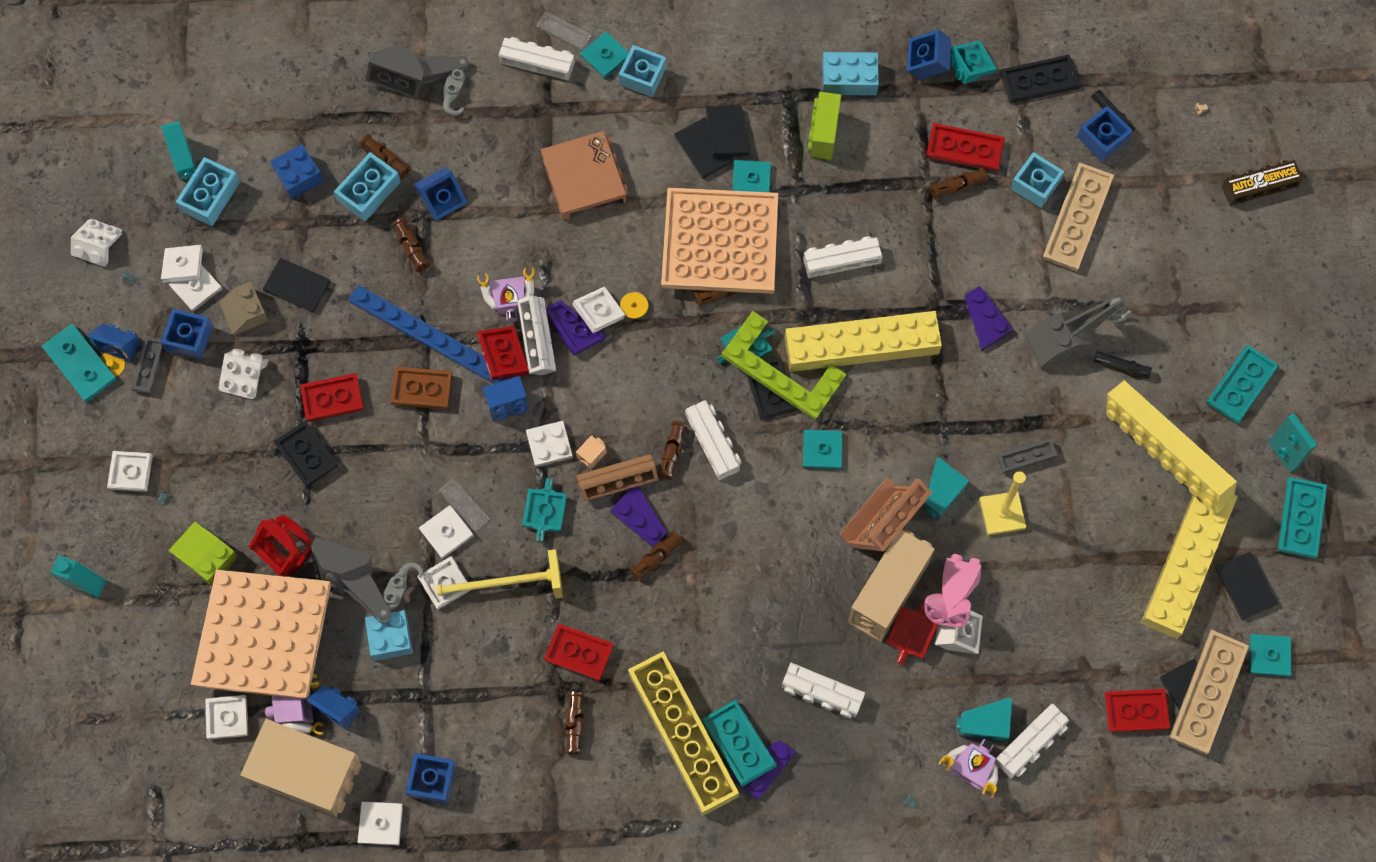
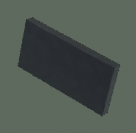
(1039, 78)

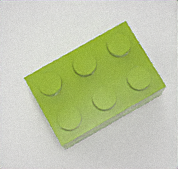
(824, 125)

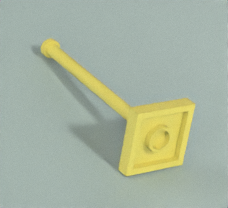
(1004, 511)
(551, 574)

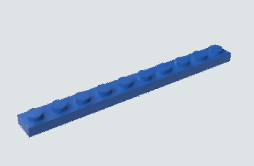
(421, 332)

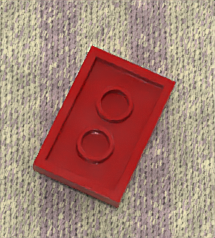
(502, 353)
(331, 397)
(578, 652)
(1136, 710)

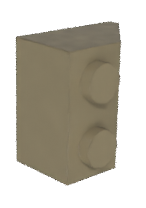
(243, 309)

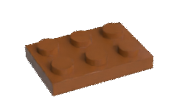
(421, 387)

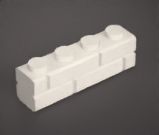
(536, 58)
(842, 257)
(536, 335)
(712, 440)
(822, 690)
(1031, 741)

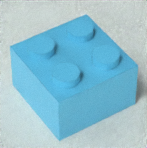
(642, 71)
(1037, 180)
(389, 639)

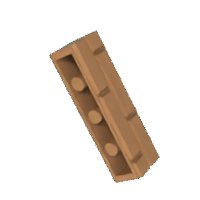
(617, 477)

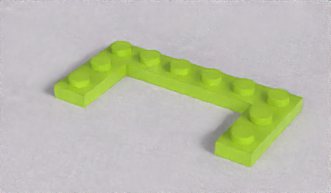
(738, 354)

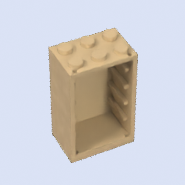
(890, 585)
(301, 768)

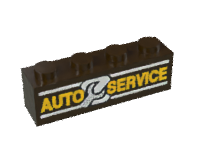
(1262, 182)

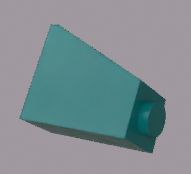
(179, 150)
(945, 487)
(78, 577)
(987, 721)

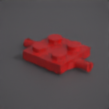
(912, 633)

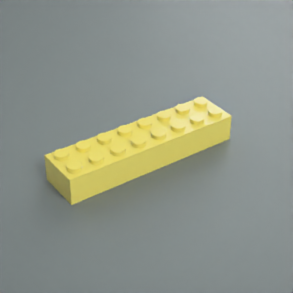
(862, 341)
(1170, 447)
(1186, 568)
(683, 733)

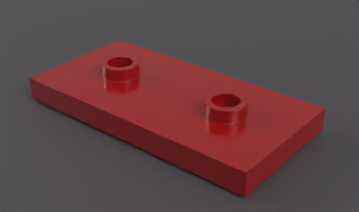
(965, 147)

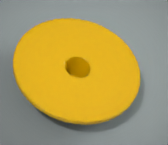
(634, 305)
(114, 364)

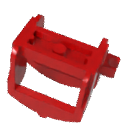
(267, 551)

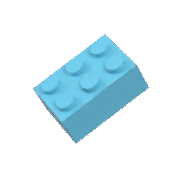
(850, 73)
(367, 186)
(208, 191)

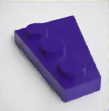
(986, 318)
(572, 328)
(639, 517)
(781, 755)

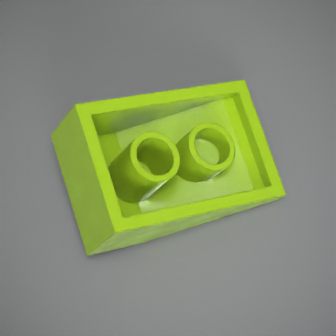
(203, 552)

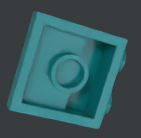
(971, 61)

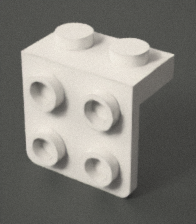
(93, 241)
(241, 373)

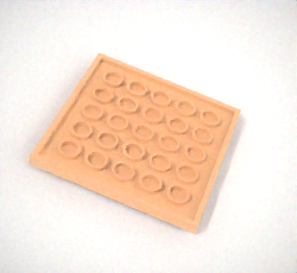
(720, 240)
(261, 634)

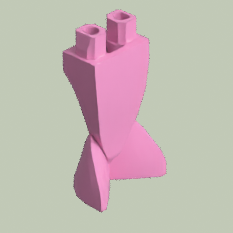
(958, 582)

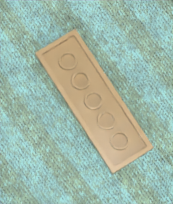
(1078, 217)
(1209, 692)

